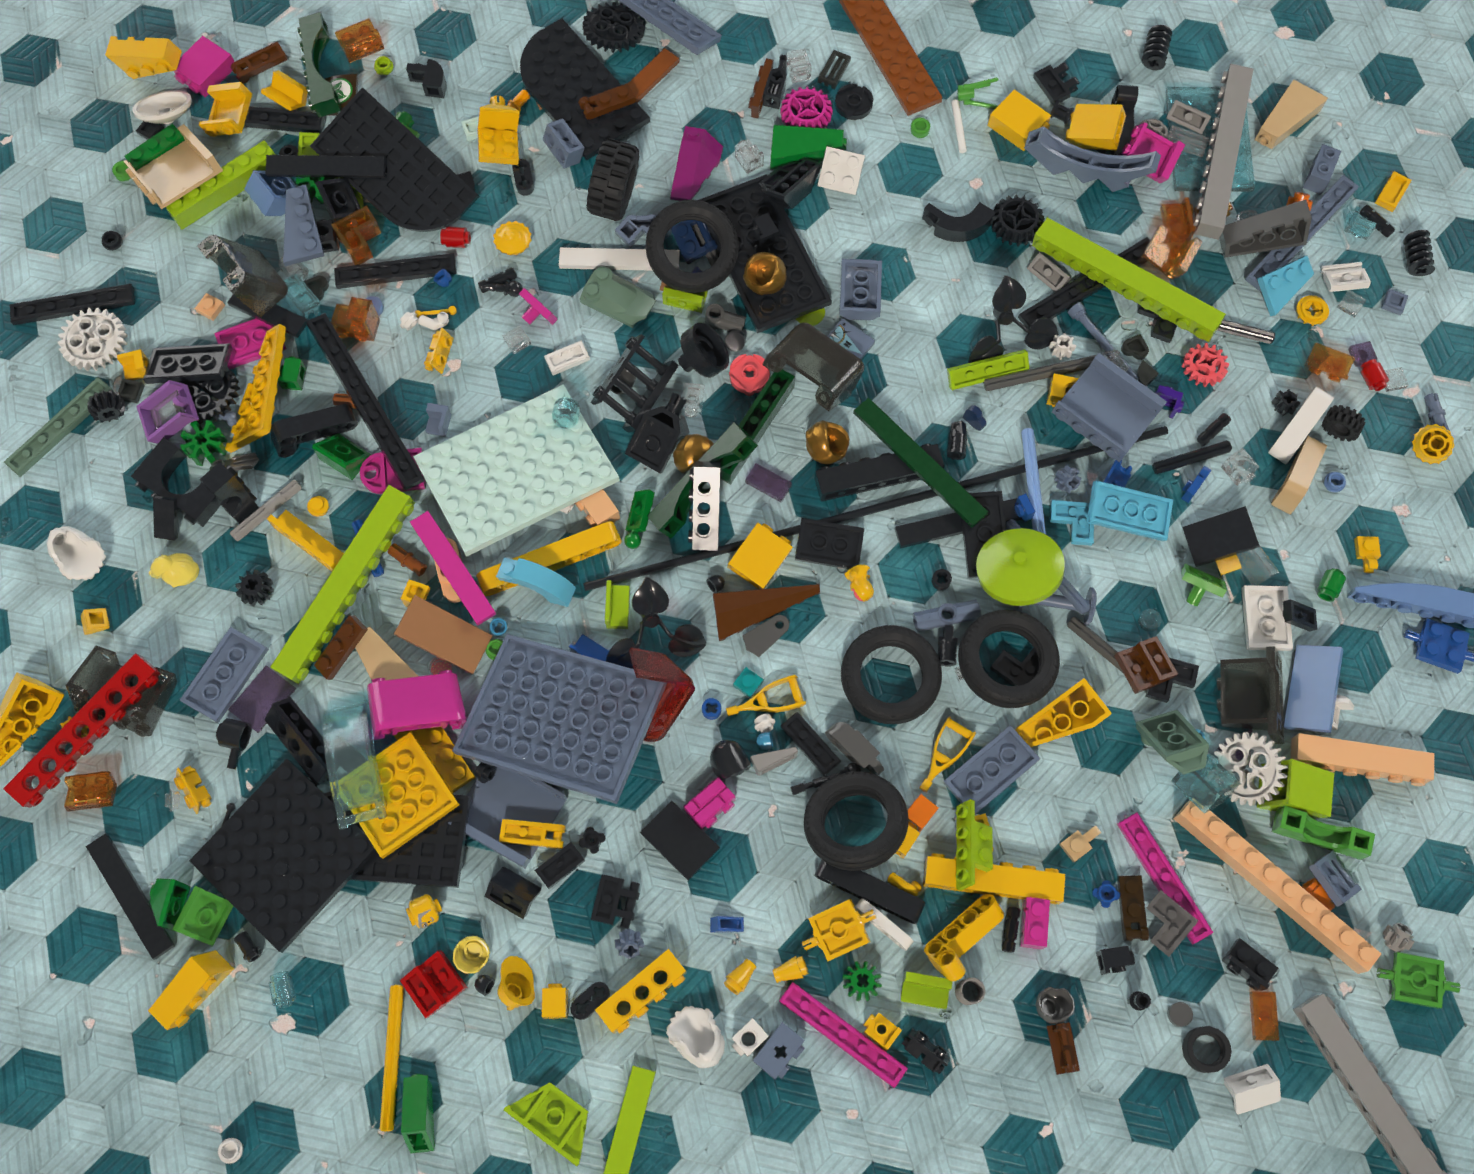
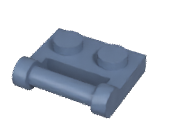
(1334, 878)

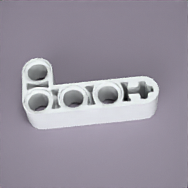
(1301, 425)

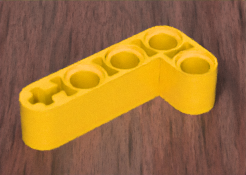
(961, 935)

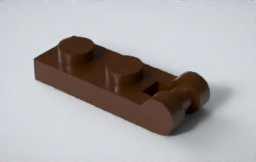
(258, 62)
(607, 101)

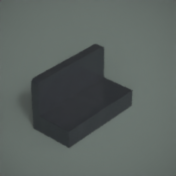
(512, 892)

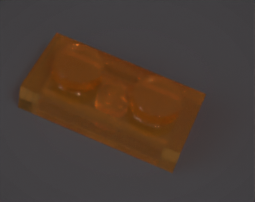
(1264, 1016)

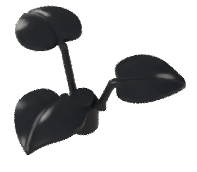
(1007, 297)
(648, 602)

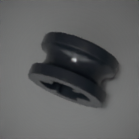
(941, 572)

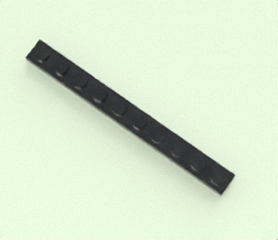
(365, 401)

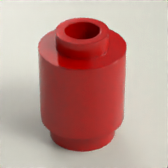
(455, 237)
(1374, 375)

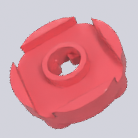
(749, 363)

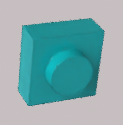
(748, 682)

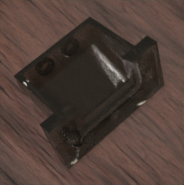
(1253, 694)

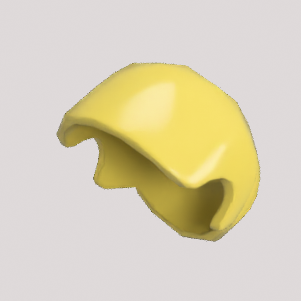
(471, 954)

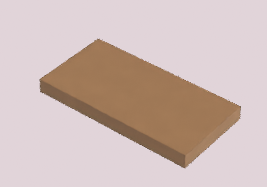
(443, 634)

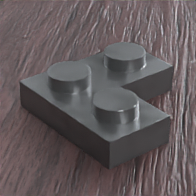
(1176, 919)

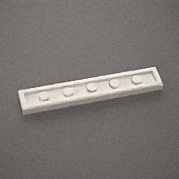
(612, 258)

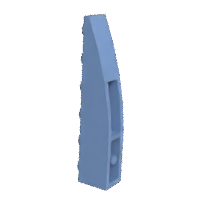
(1423, 599)

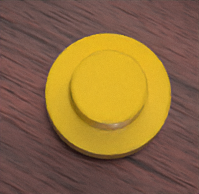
(318, 506)

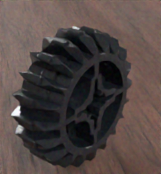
(1005, 220)

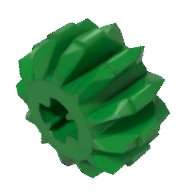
(870, 981)

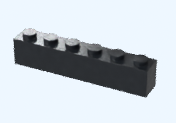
(868, 474)

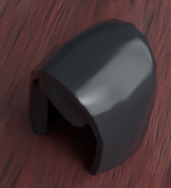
(728, 759)

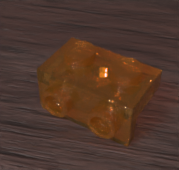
(1330, 362)
(90, 791)

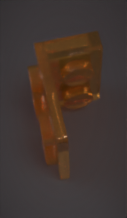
(359, 40)
(1170, 253)

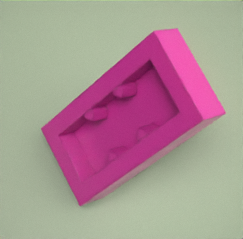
(535, 309)

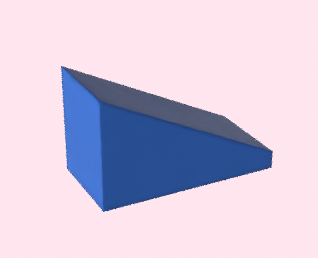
(726, 924)

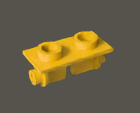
(441, 345)
(194, 796)

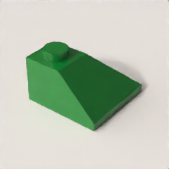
(167, 901)

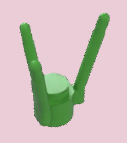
(966, 92)

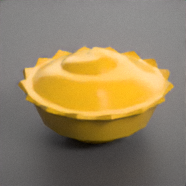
(512, 238)
(1433, 444)

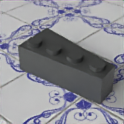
(1268, 231)

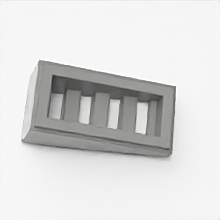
(768, 761)

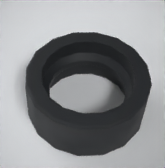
(1225, 1049)

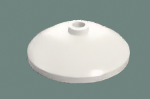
(162, 107)

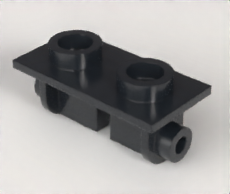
(934, 1054)

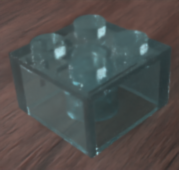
(1208, 785)

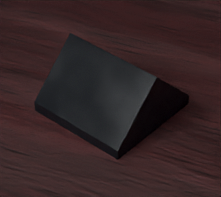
(338, 197)

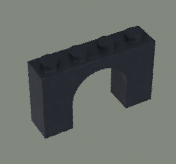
(155, 474)

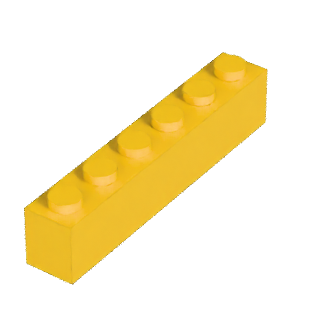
(1000, 882)

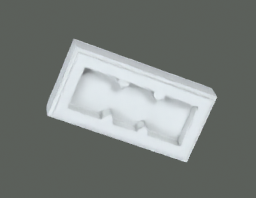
(567, 357)

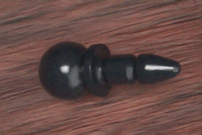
(512, 288)

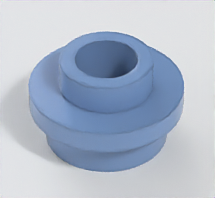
(1338, 478)

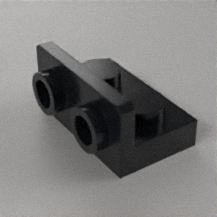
(1249, 964)

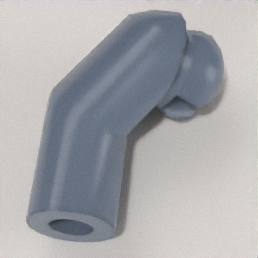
(230, 417)

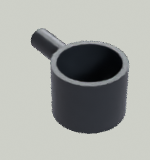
(233, 735)

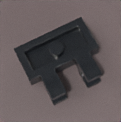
(1052, 85)

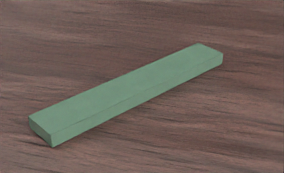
(54, 430)

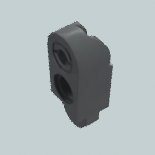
(855, 747)

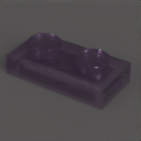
(768, 482)

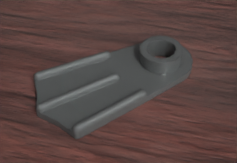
(241, 462)
(765, 635)

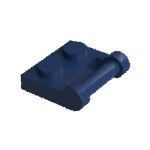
(688, 241)

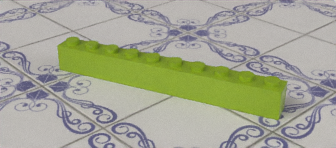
(1128, 279)
(343, 585)

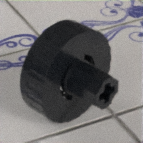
(703, 351)

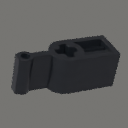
(776, 85)

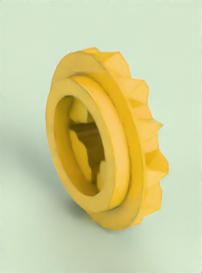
(1317, 304)

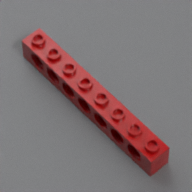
(21, 785)

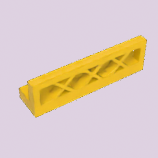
(306, 539)

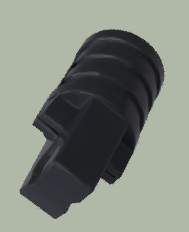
(957, 441)
(947, 647)

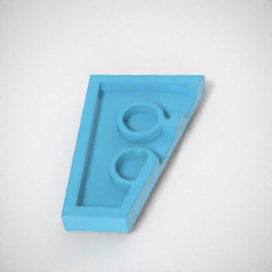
(1284, 283)

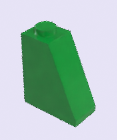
(417, 1114)

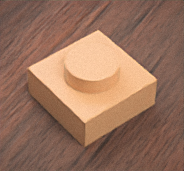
(209, 307)

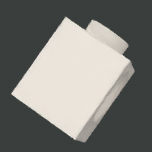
(751, 1027)

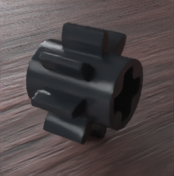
(1285, 402)

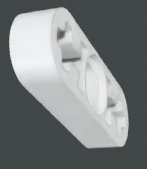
(885, 925)

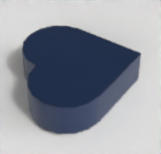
(974, 417)

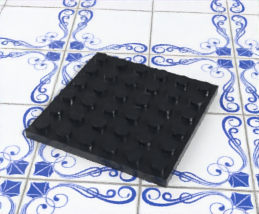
(283, 855)

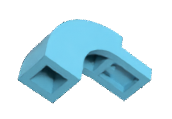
(538, 578)

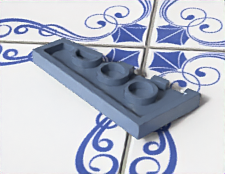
(301, 230)

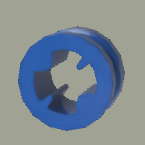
(711, 716)

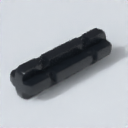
(1387, 230)
(498, 278)
(1213, 429)
(1011, 929)

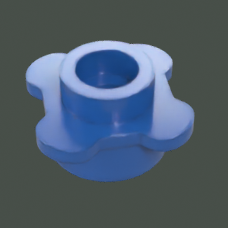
(1099, 892)

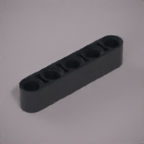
(873, 890)

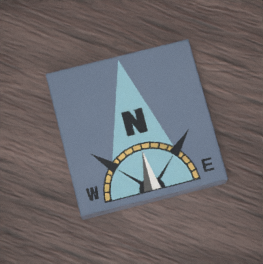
(851, 338)

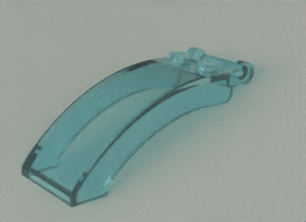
(352, 763)

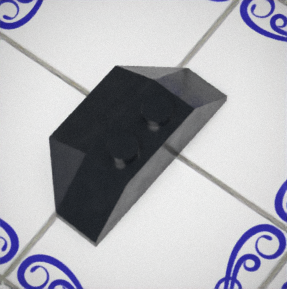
(791, 182)

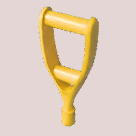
(763, 705)
(946, 761)

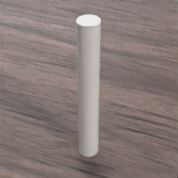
(959, 126)

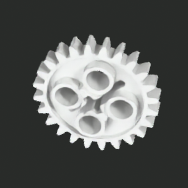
(92, 339)
(1269, 774)

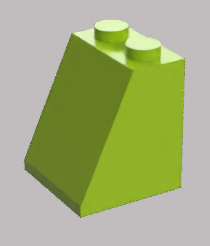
(1304, 789)

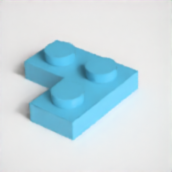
(1075, 514)

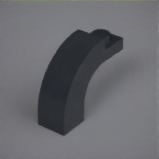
(959, 228)

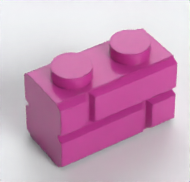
(710, 803)
(1034, 923)

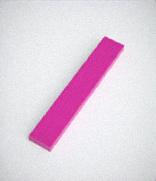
(453, 568)
(1162, 872)
(843, 1035)

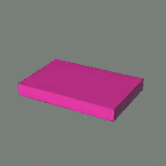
(245, 340)

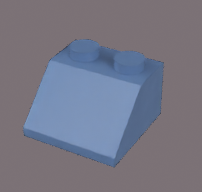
(268, 192)

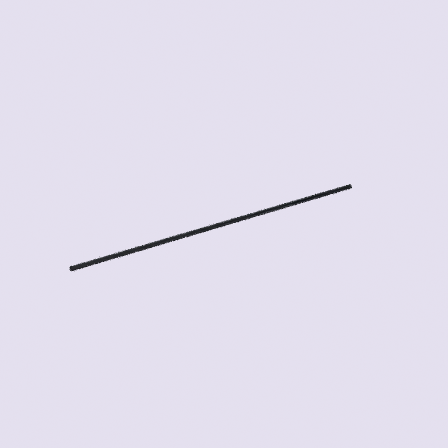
(859, 512)

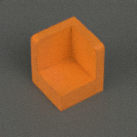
(921, 812)

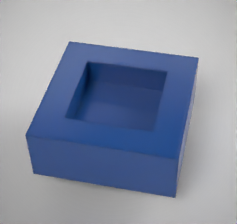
(1024, 508)

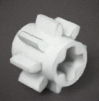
(1062, 346)

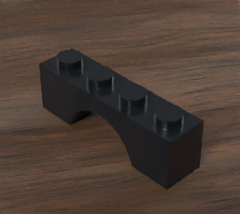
(231, 490)

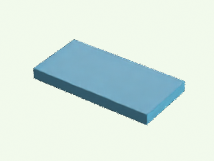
(1129, 511)

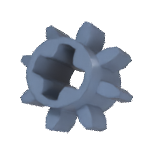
(1067, 479)
(629, 943)

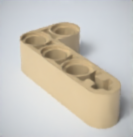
(1299, 475)

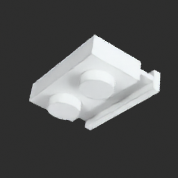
(1345, 277)

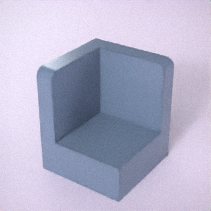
(438, 419)

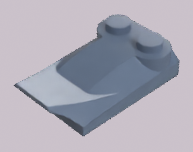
(860, 289)

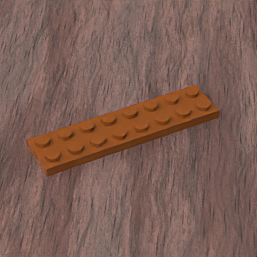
(893, 54)

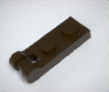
(1132, 907)

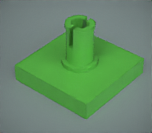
(1202, 582)
(203, 916)

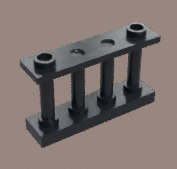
(654, 386)

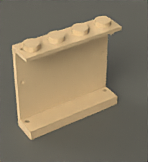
(175, 171)

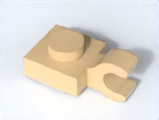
(1078, 844)

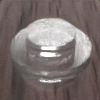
(172, 800)

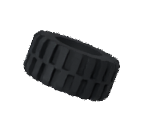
(612, 179)

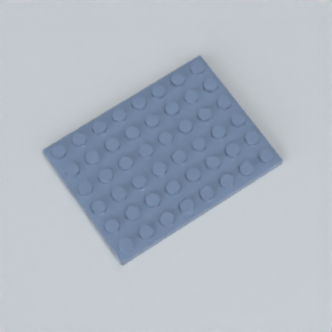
(560, 718)

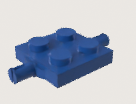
(1441, 645)

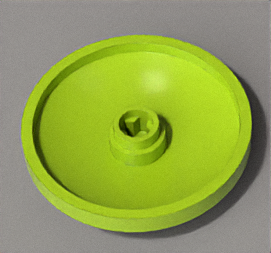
(1020, 567)

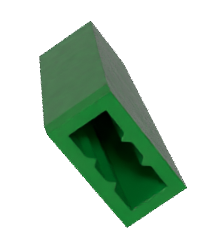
(795, 142)

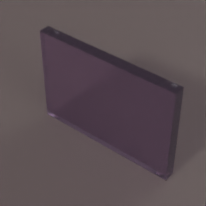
(259, 696)

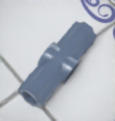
(933, 617)

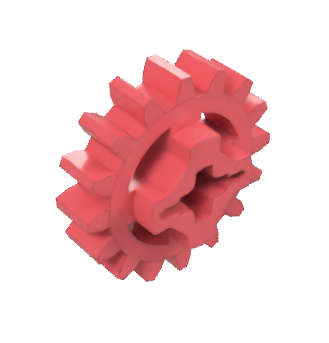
(1205, 365)

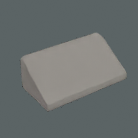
(1188, 117)
(1048, 272)

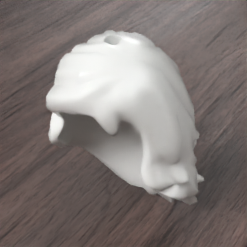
(75, 553)
(696, 1036)

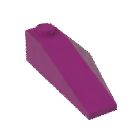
(696, 160)

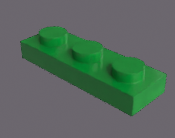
(154, 147)

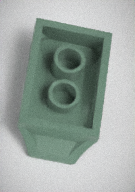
(616, 297)
(1175, 741)

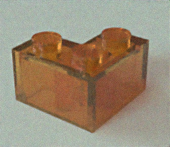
(354, 232)
(356, 320)

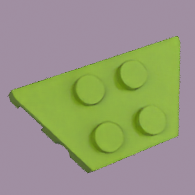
(553, 1119)

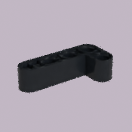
(1126, 96)
(311, 426)

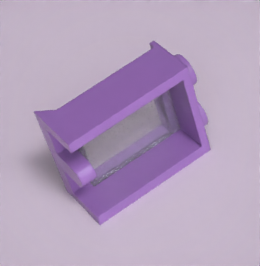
(166, 411)

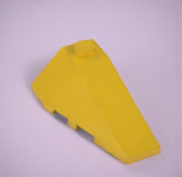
(23, 711)
(1068, 714)

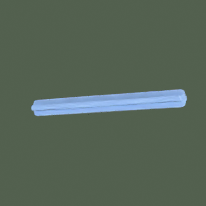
(1033, 479)

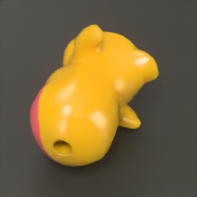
(859, 581)

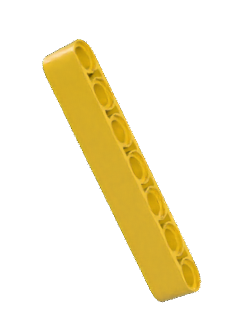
(557, 554)

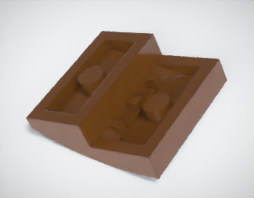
(1145, 665)

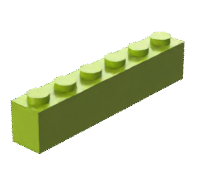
(220, 187)

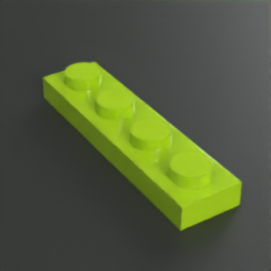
(978, 371)

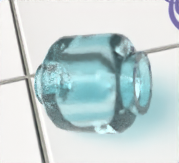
(566, 412)

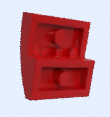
(433, 984)

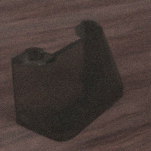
(820, 361)

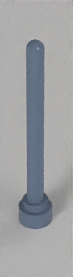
(1078, 312)

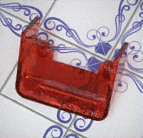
(677, 692)

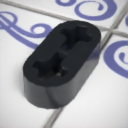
(526, 176)
(586, 996)

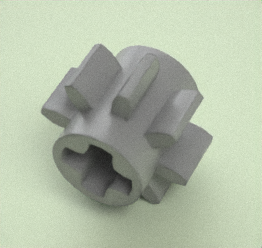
(1398, 937)

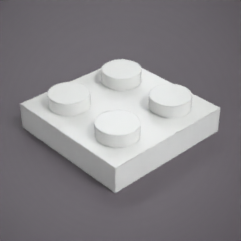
(841, 170)

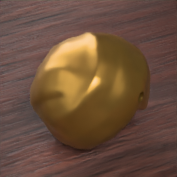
(765, 273)
(827, 442)
(689, 450)

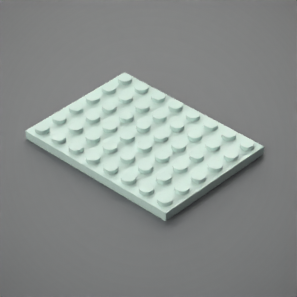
(513, 471)

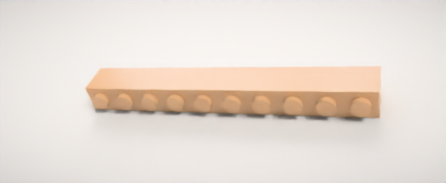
(1279, 888)

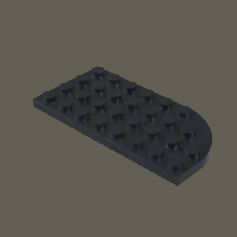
(559, 72)
(417, 186)
(428, 858)

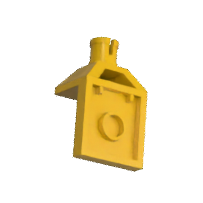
(498, 133)

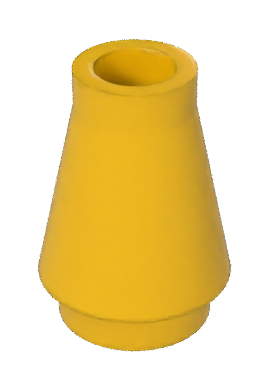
(790, 970)
(740, 976)

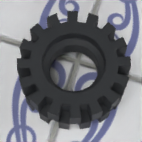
(1343, 423)

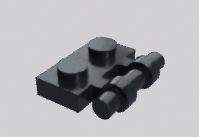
(608, 899)

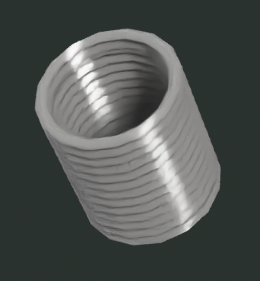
(980, 988)

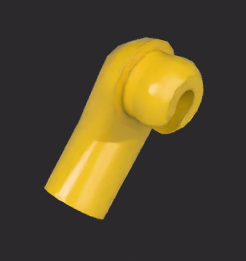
(902, 884)

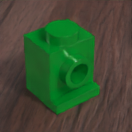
(292, 374)

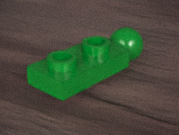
(638, 517)

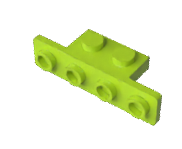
(973, 845)

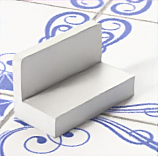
(1253, 1088)

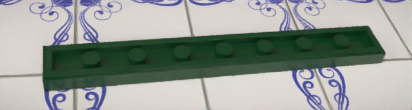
(920, 462)

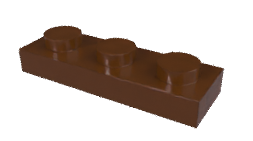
(756, 102)
(340, 647)

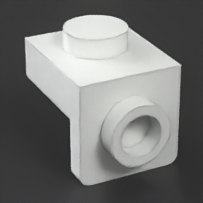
(1342, 703)

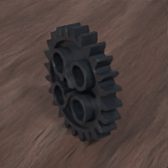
(613, 27)
(221, 390)

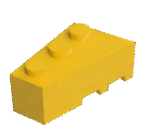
(143, 57)
(190, 988)

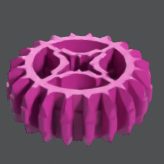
(804, 104)

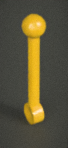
(451, 310)

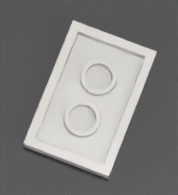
(1265, 618)

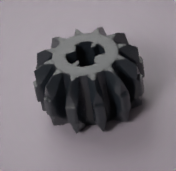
(106, 406)
(257, 580)

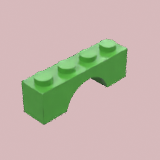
(1343, 840)

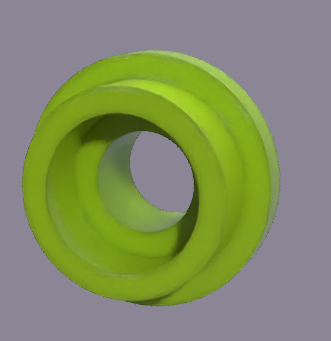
(383, 65)

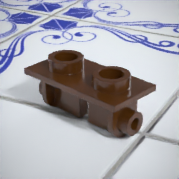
(1063, 1048)

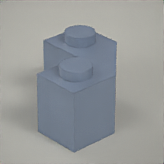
(634, 227)

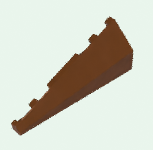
(745, 608)

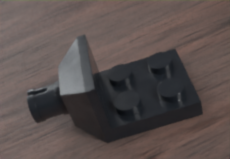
(659, 434)

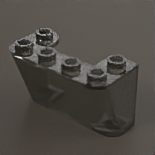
(257, 282)
(98, 670)

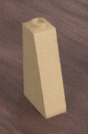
(1291, 112)
(381, 659)

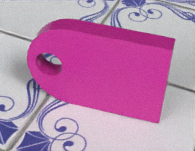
(384, 473)

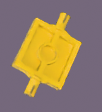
(839, 930)

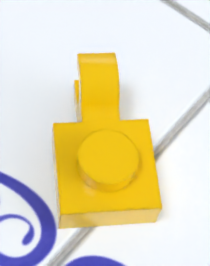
(1368, 550)

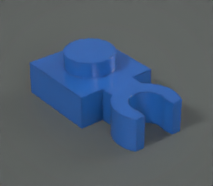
(1192, 486)

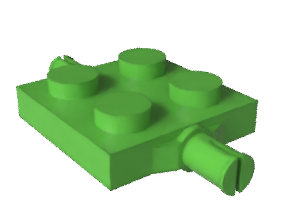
(1418, 980)

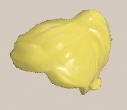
(175, 569)

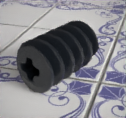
(1157, 47)
(1419, 253)

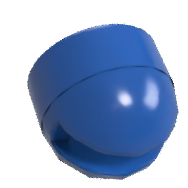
(442, 278)

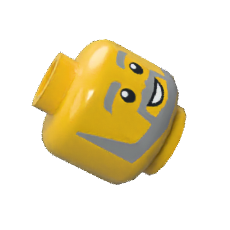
(423, 911)

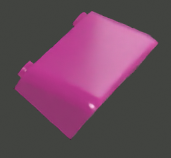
(415, 703)

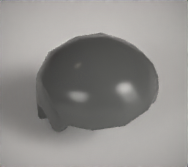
(1055, 1005)

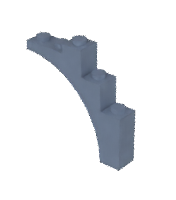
(1086, 165)

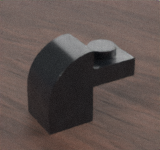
(430, 76)

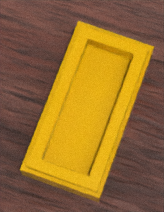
(1393, 191)

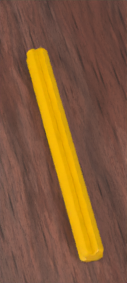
(391, 1058)

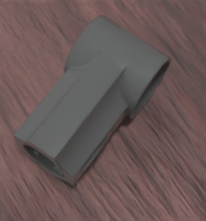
(726, 320)

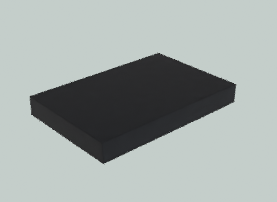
(1221, 536)
(829, 543)
(680, 840)

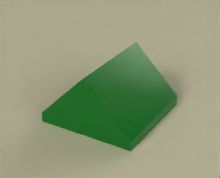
(341, 455)

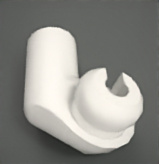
(436, 323)

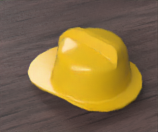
(516, 983)

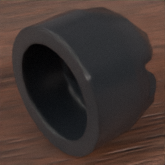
(715, 583)
(484, 984)

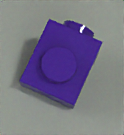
(1172, 397)

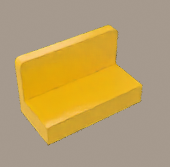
(286, 91)

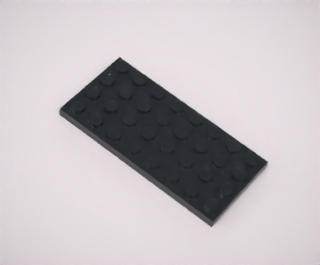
(803, 287)

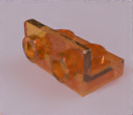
(1179, 219)

